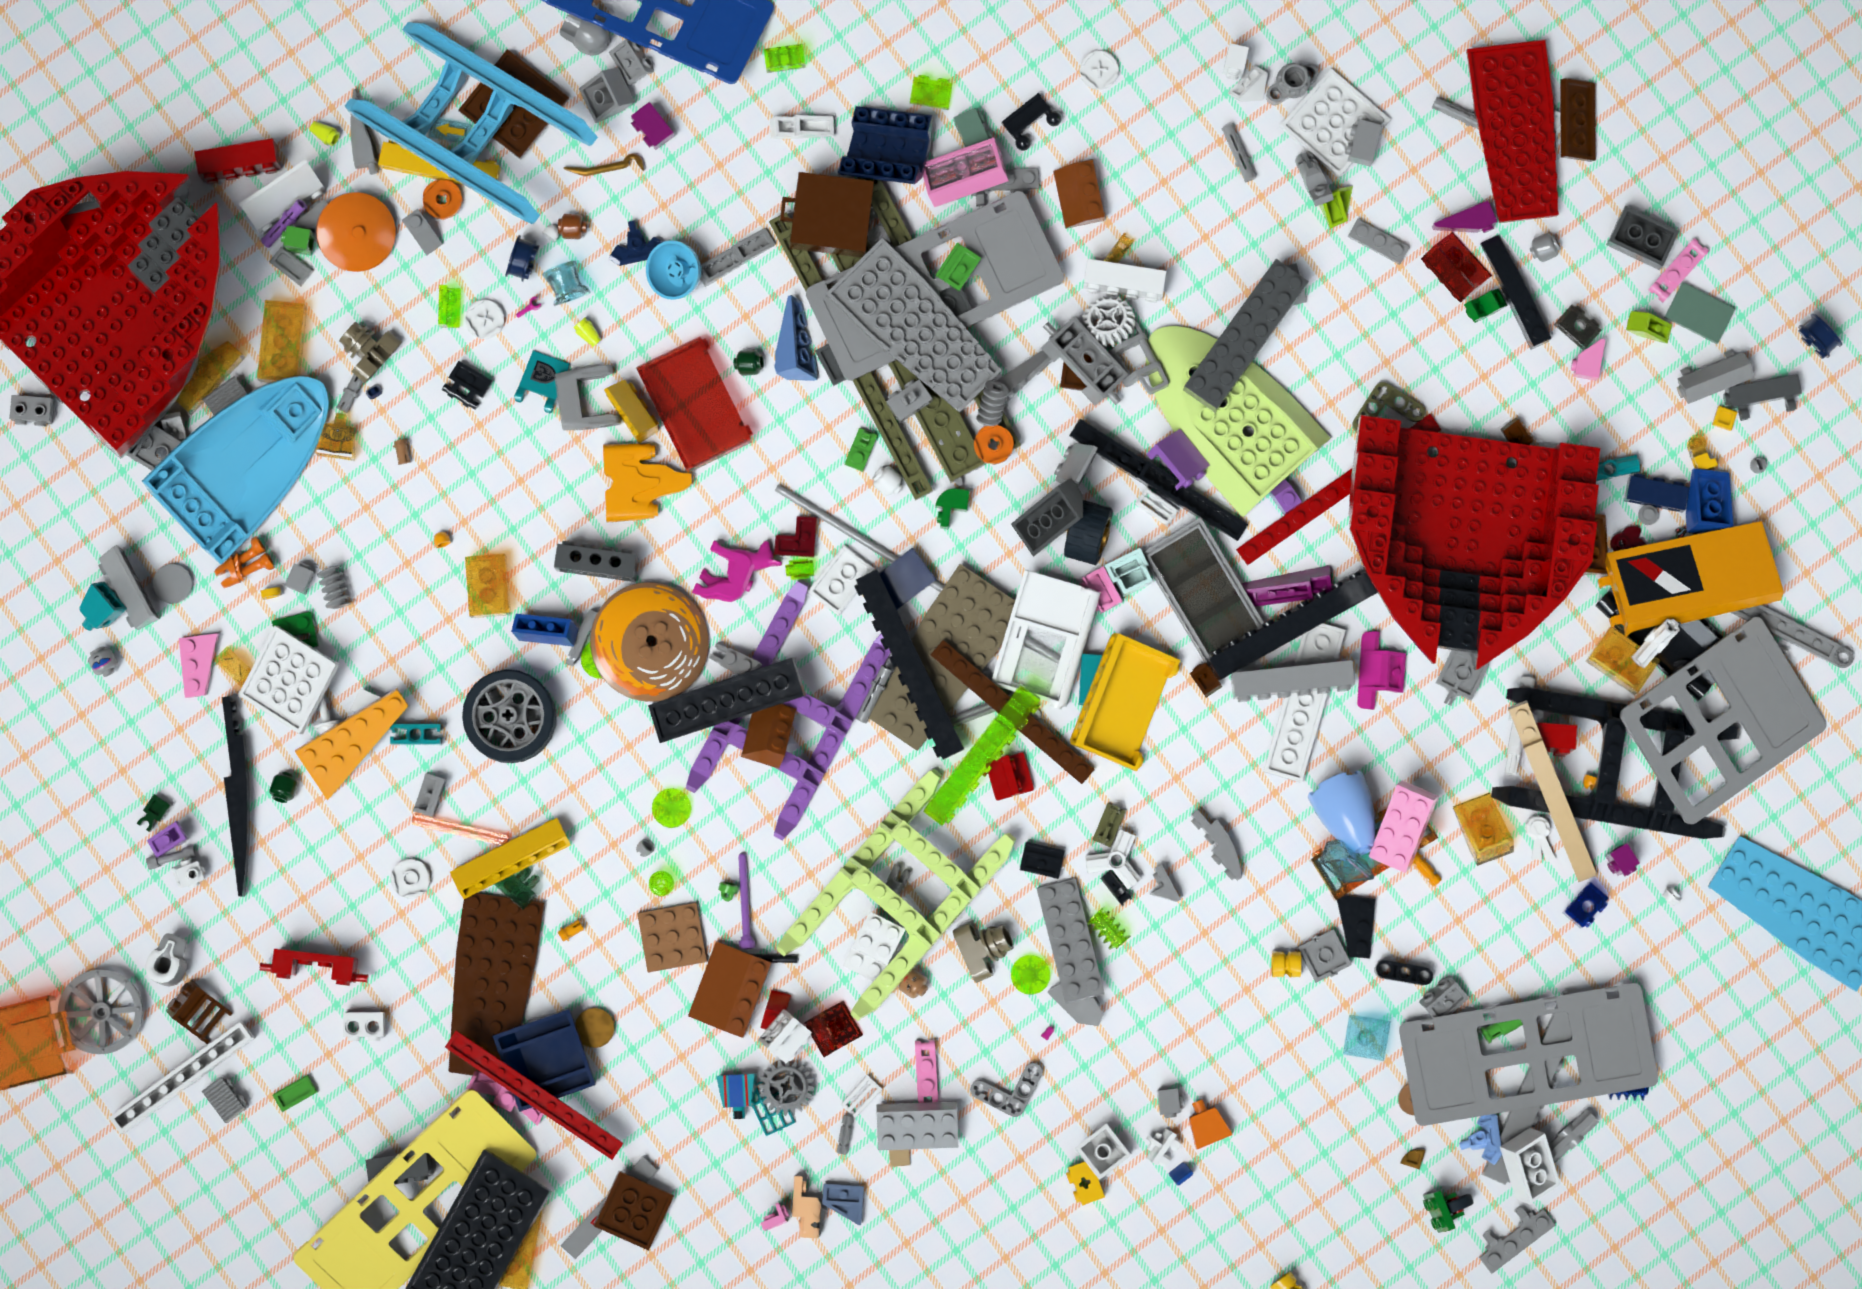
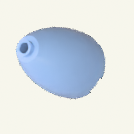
(1346, 810)

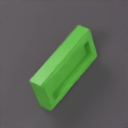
(295, 1093)

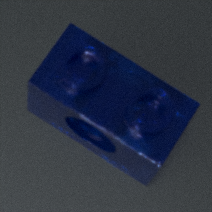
(1575, 911)

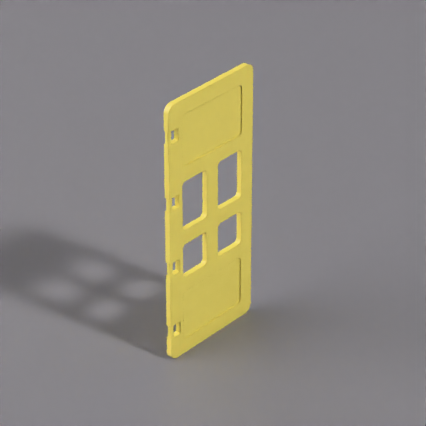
(359, 1256)

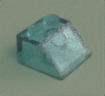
(1345, 863)
(1366, 1038)

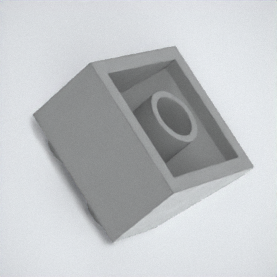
(606, 94)

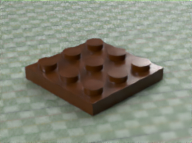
(633, 1210)

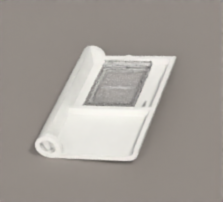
(1052, 637)

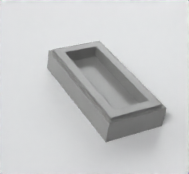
(291, 266)

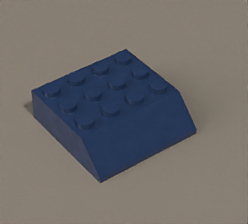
(547, 1054)

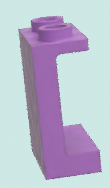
(1180, 458)

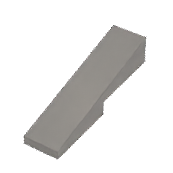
(735, 256)

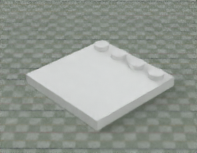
(1326, 118)
(288, 679)

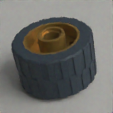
(1090, 534)

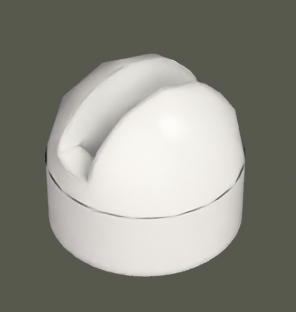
(551, 233)

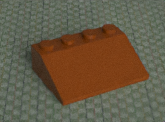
(729, 989)

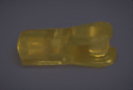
(1116, 252)

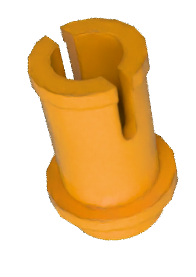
(570, 930)

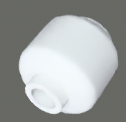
(887, 481)

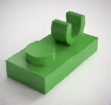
(860, 449)

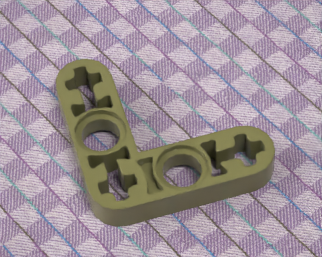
(1389, 401)

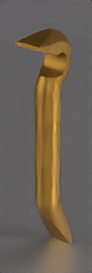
(607, 167)

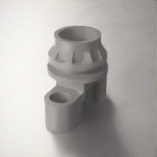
(1292, 82)

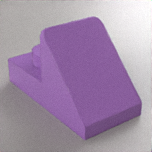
(167, 839)

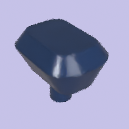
(374, 391)

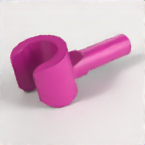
(529, 307)

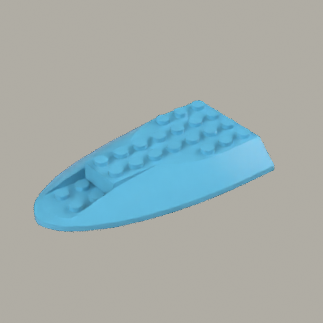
(241, 463)

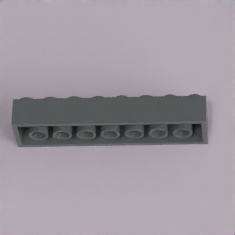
(1245, 335)

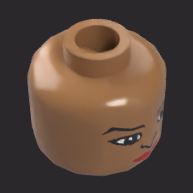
(914, 984)

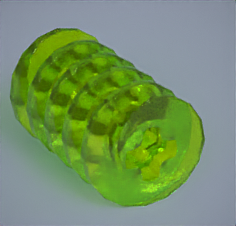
(1108, 929)

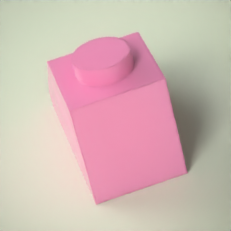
(1588, 362)

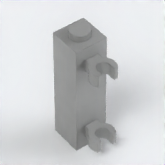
(1714, 377)

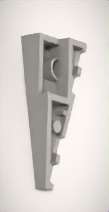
(1021, 375)

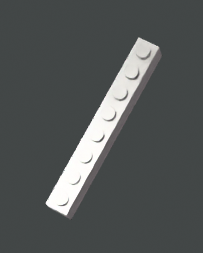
(181, 1078)

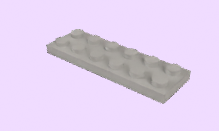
(1070, 941)

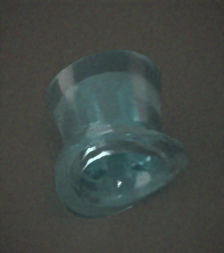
(565, 282)

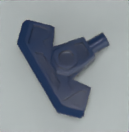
(636, 249)

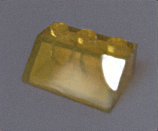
(1613, 659)

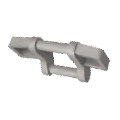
(1153, 367)

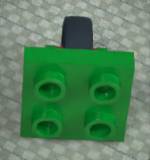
(1441, 1210)

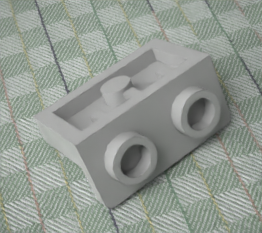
(631, 61)
(1444, 998)

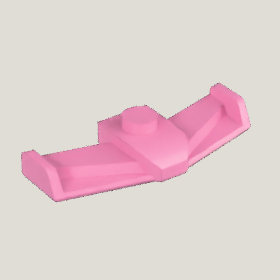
(503, 1097)

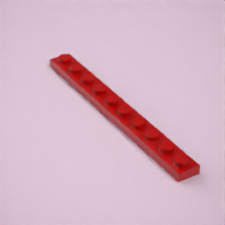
(534, 1095)

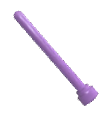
(746, 940)

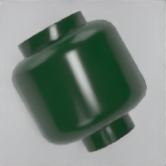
(748, 362)
(283, 787)

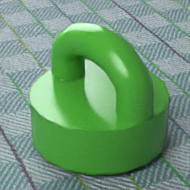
(726, 887)

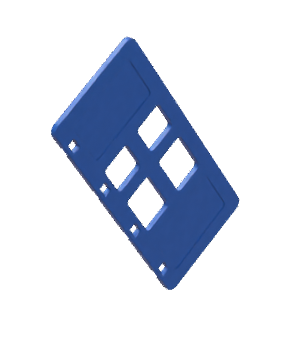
(711, 31)

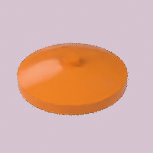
(355, 231)

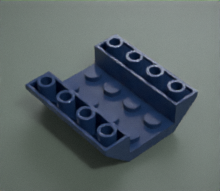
(888, 145)

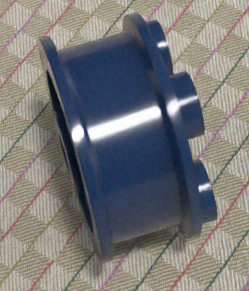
(521, 258)
(1820, 336)

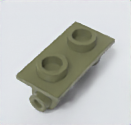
(1109, 825)

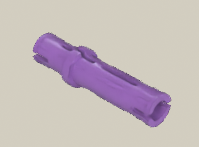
(295, 210)

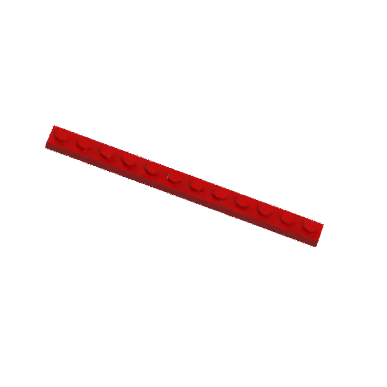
(1309, 509)

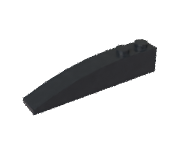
(1516, 293)

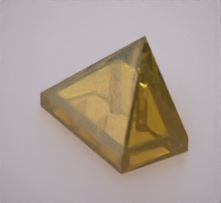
(233, 666)

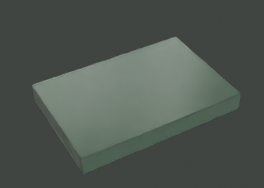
(1699, 313)

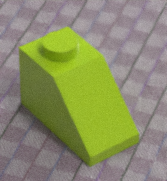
(1648, 326)

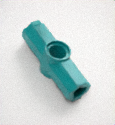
(1621, 467)

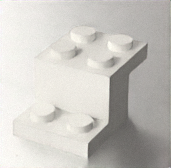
(874, 946)
(785, 1036)

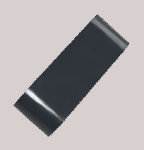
(1413, 970)

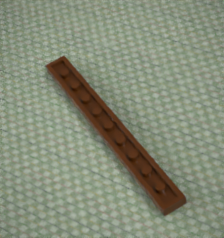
(997, 699)

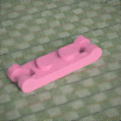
(1678, 270)
(926, 1071)

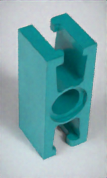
(1089, 666)
(410, 727)

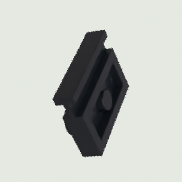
(1042, 860)

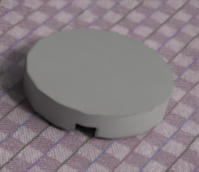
(172, 583)

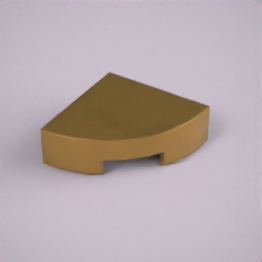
(1413, 1158)

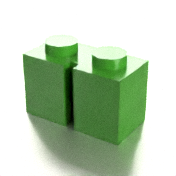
(298, 240)

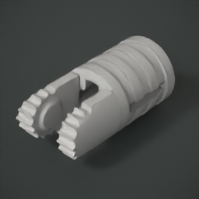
(895, 885)

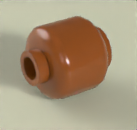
(572, 226)

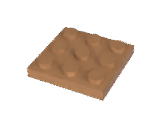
(672, 937)

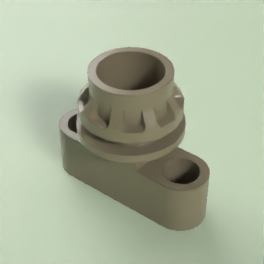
(373, 353)
(993, 943)

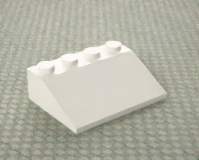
(269, 203)

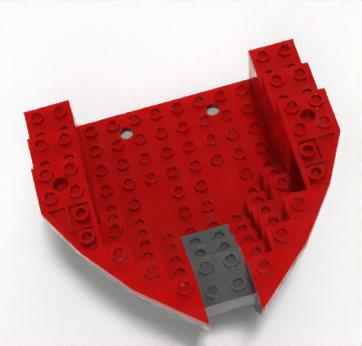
(110, 295)

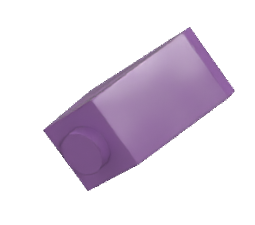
(1285, 497)

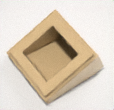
(899, 1158)

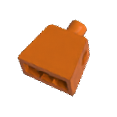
(1207, 1125)

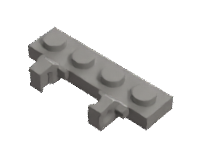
(1019, 180)
(1529, 1230)

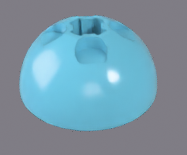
(673, 270)

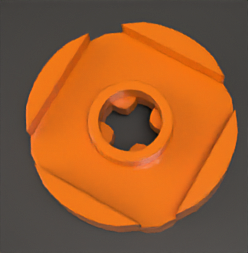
(430, 200)
(999, 435)

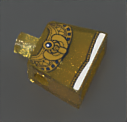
(337, 440)

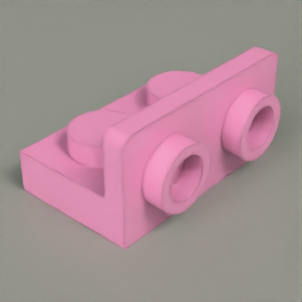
(772, 1221)

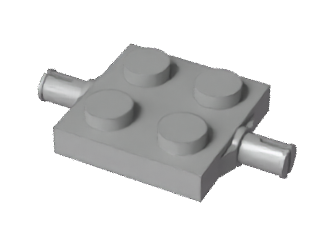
(1460, 677)

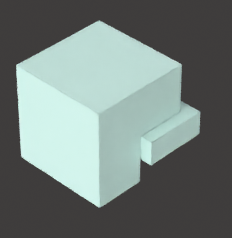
(1129, 572)

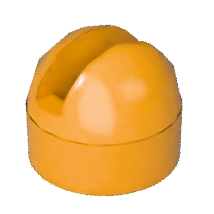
(441, 540)
(1589, 781)

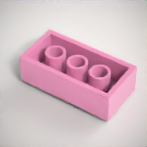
(1403, 826)

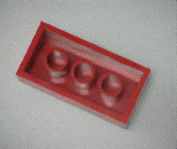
(238, 160)

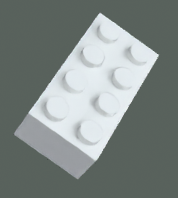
(1124, 280)

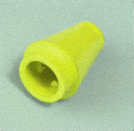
(327, 134)
(587, 332)

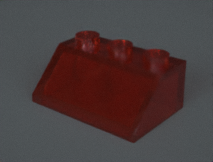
(1456, 267)

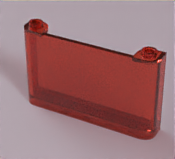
(694, 404)

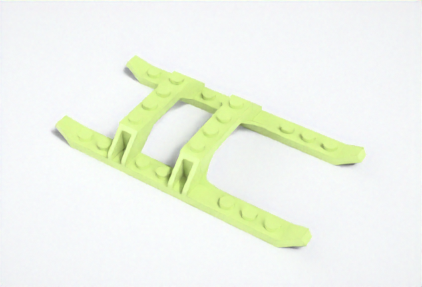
(857, 875)

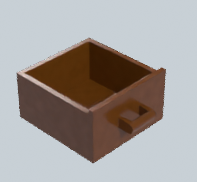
(830, 214)

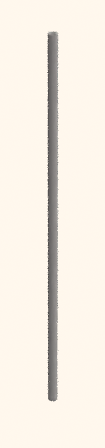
(843, 528)

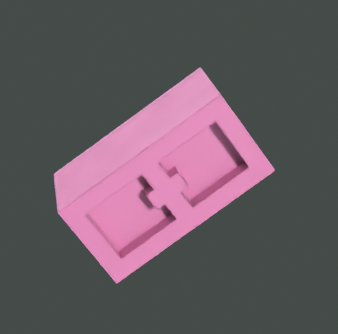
(1101, 582)

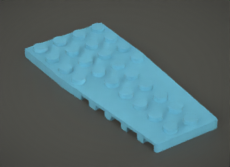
(1796, 908)

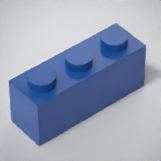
(544, 630)

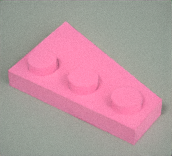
(196, 663)

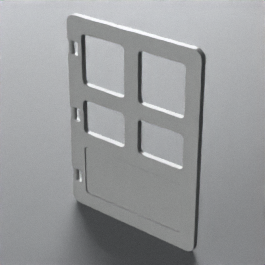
(1760, 695)

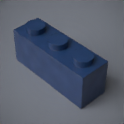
(1656, 493)

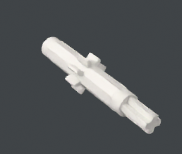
(1515, 745)

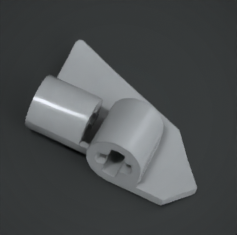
(1082, 1011)

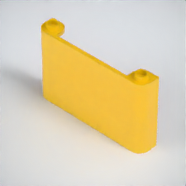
(1122, 700)

